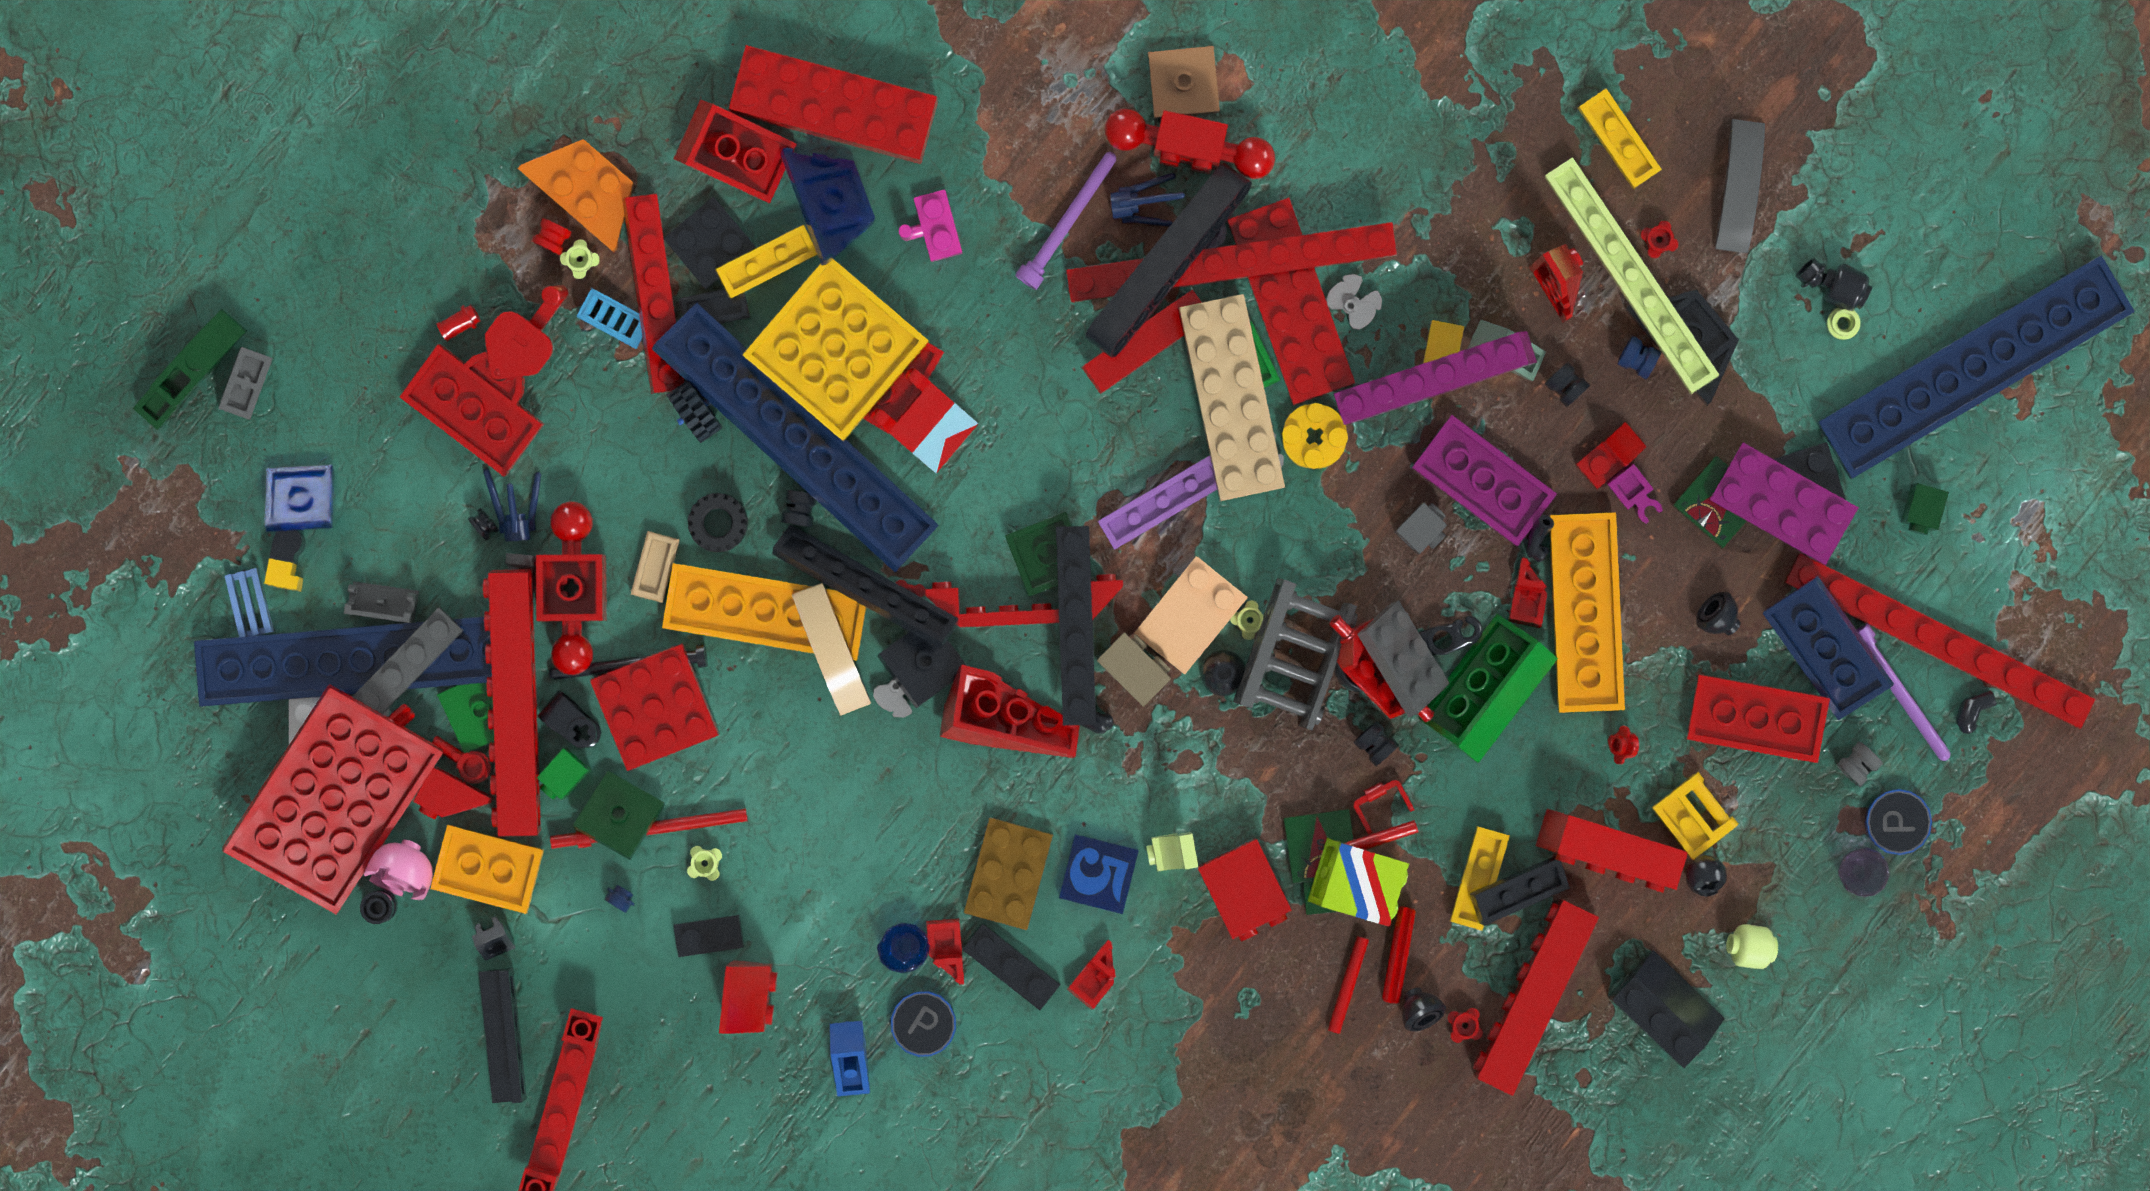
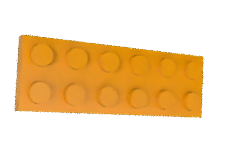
(750, 609)
(1587, 612)

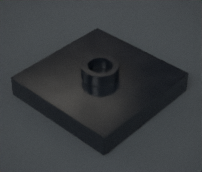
(920, 666)

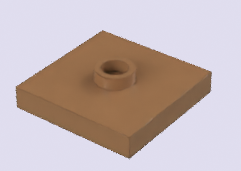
(1184, 81)

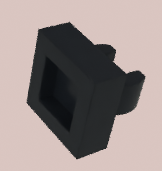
(493, 940)

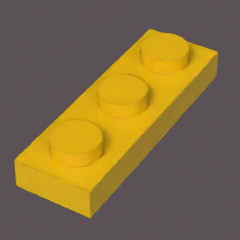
(1619, 138)
(766, 261)
(1480, 870)

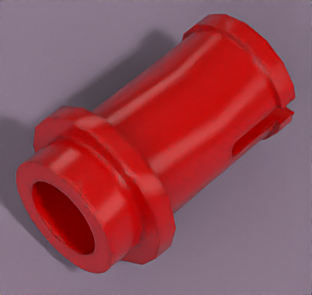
(459, 322)

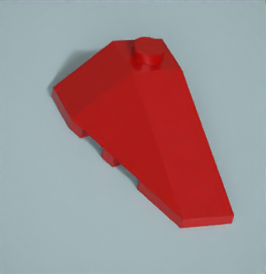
(996, 715)

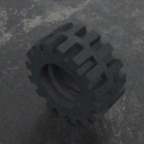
(703, 507)

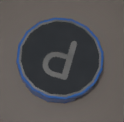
(1898, 822)
(923, 1023)

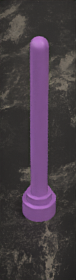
(1032, 272)
(1905, 698)

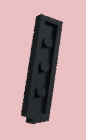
(503, 1035)

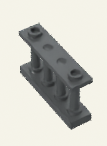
(1263, 660)

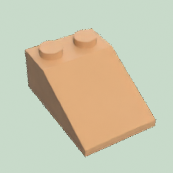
(1190, 615)

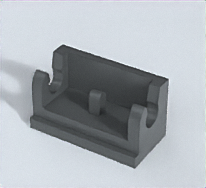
(245, 383)
(382, 602)

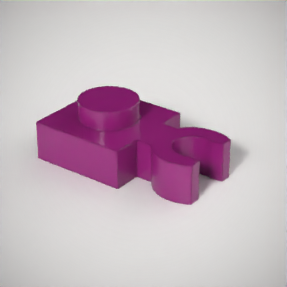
(1632, 489)

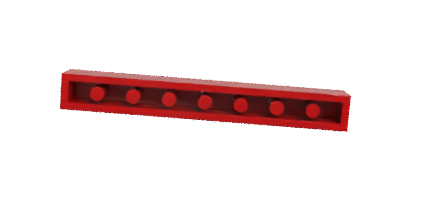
(514, 702)

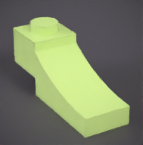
(1172, 852)

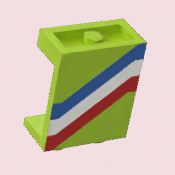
(1358, 882)

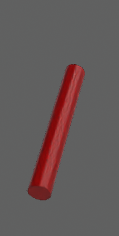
(1384, 836)
(1348, 984)

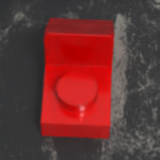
(1611, 455)

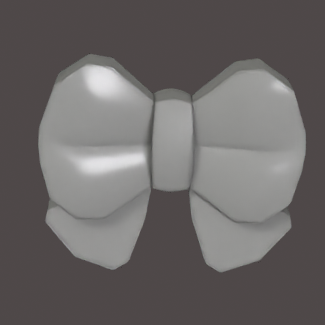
(1359, 311)
(891, 699)

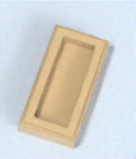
(655, 566)

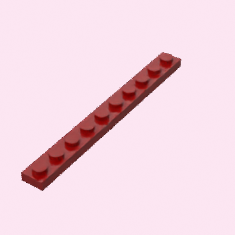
(1248, 260)
(1946, 643)

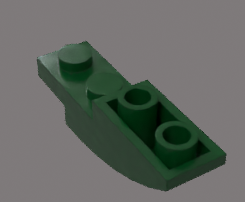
(189, 369)

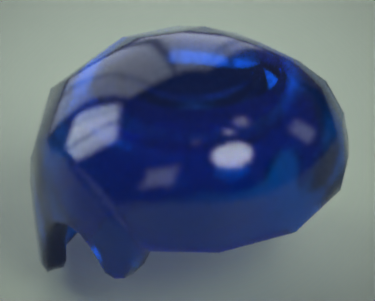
(903, 948)

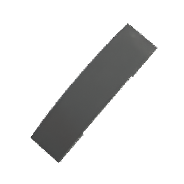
(1741, 186)

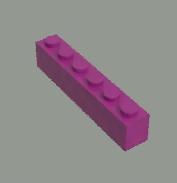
(1435, 377)

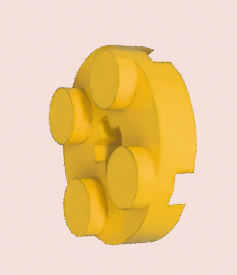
(1295, 435)

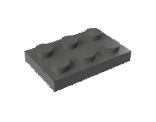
(1403, 658)

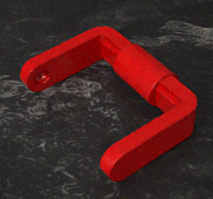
(1375, 792)

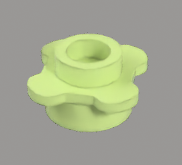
(570, 259)
(1240, 619)
(697, 869)

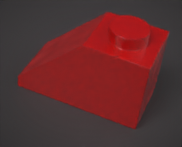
(447, 795)

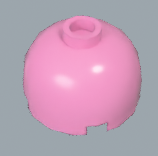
(400, 869)

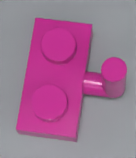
(935, 226)

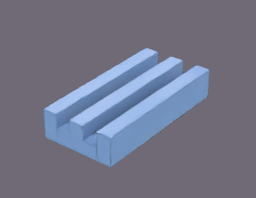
(261, 598)

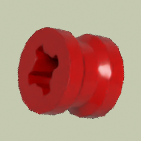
(551, 236)

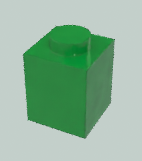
(562, 775)

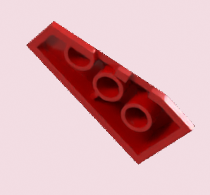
(1559, 278)

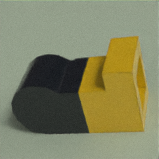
(284, 559)

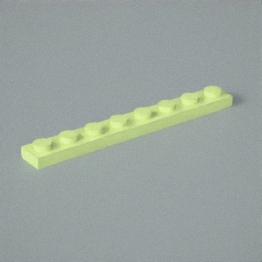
(1631, 276)

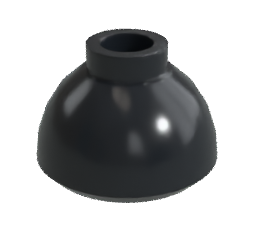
(1718, 614)
(1222, 672)
(1421, 1010)

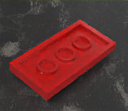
(1758, 718)

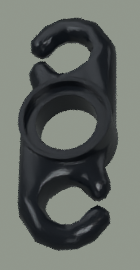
(1458, 640)

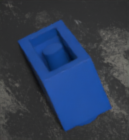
(849, 1058)

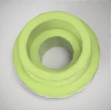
(1853, 320)

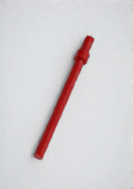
(659, 827)

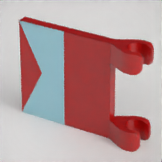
(930, 425)

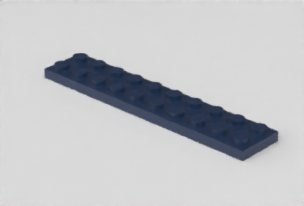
(1975, 367)
(795, 439)
(309, 661)

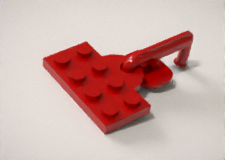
(471, 399)

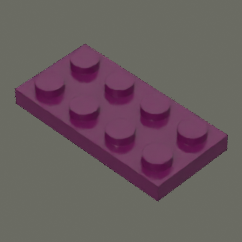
(1484, 480)
(1783, 503)

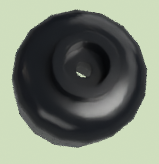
(1846, 287)

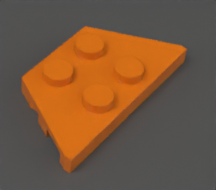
(584, 187)

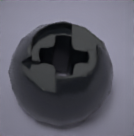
(1706, 875)

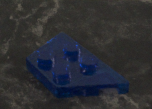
(829, 200)

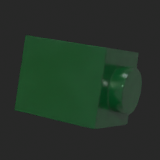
(1924, 508)

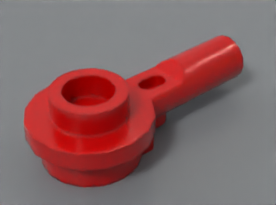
(472, 766)

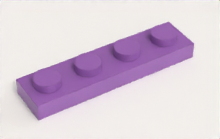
(1159, 503)

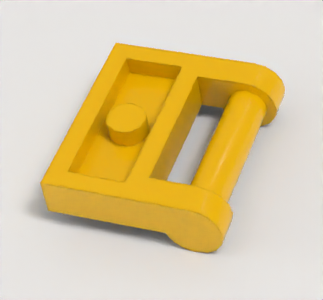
(1685, 821)

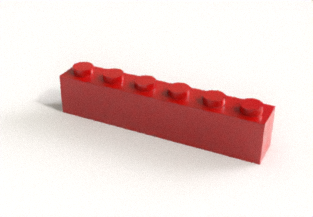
(1535, 996)

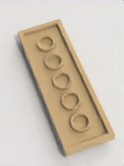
(1231, 397)

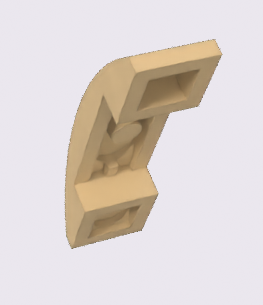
(830, 649)

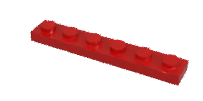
(651, 285)

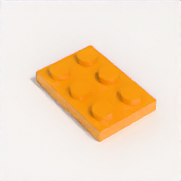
(487, 869)

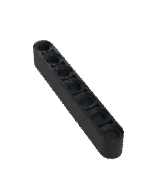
(1168, 260)

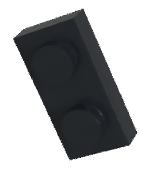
(708, 935)

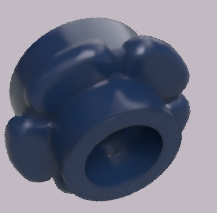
(619, 898)

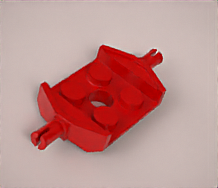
(1361, 668)

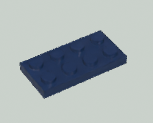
(1828, 648)

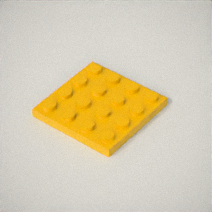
(835, 348)

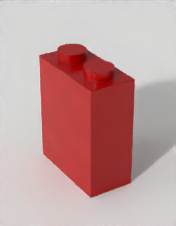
(1245, 890)

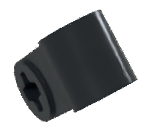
(566, 717)

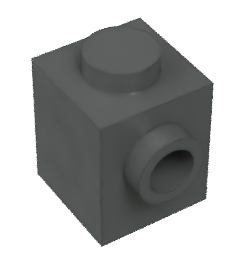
(1423, 528)

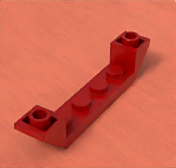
(948, 599)
(563, 1102)

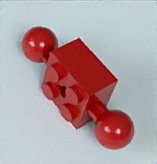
(1190, 142)
(571, 651)

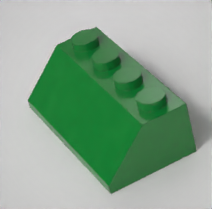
(1489, 687)

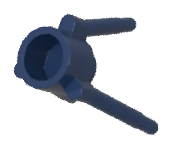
(1126, 203)
(515, 526)

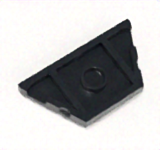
(1708, 330)

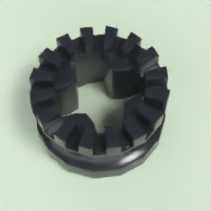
(482, 524)

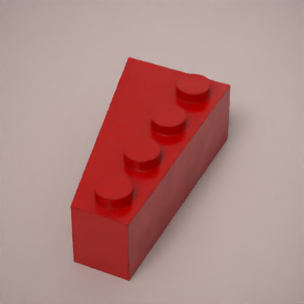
(1611, 849)

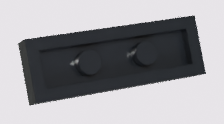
(1519, 890)
(1011, 967)

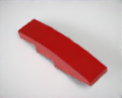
(1150, 340)

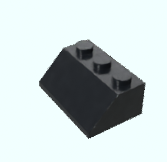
(1667, 1009)

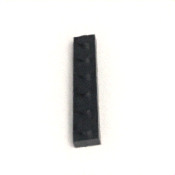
(865, 586)
(1076, 625)

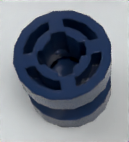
(1639, 357)

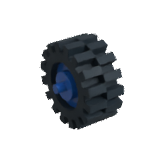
(694, 411)

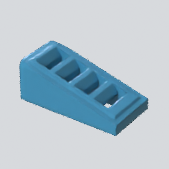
(588, 305)

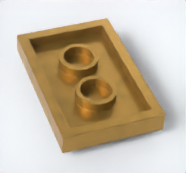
(1008, 873)

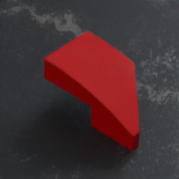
(1528, 597)
(946, 946)
(1095, 977)

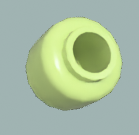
(1752, 946)

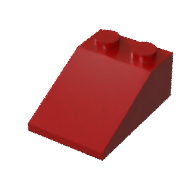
(733, 151)
(747, 997)

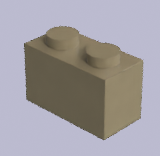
(1134, 668)

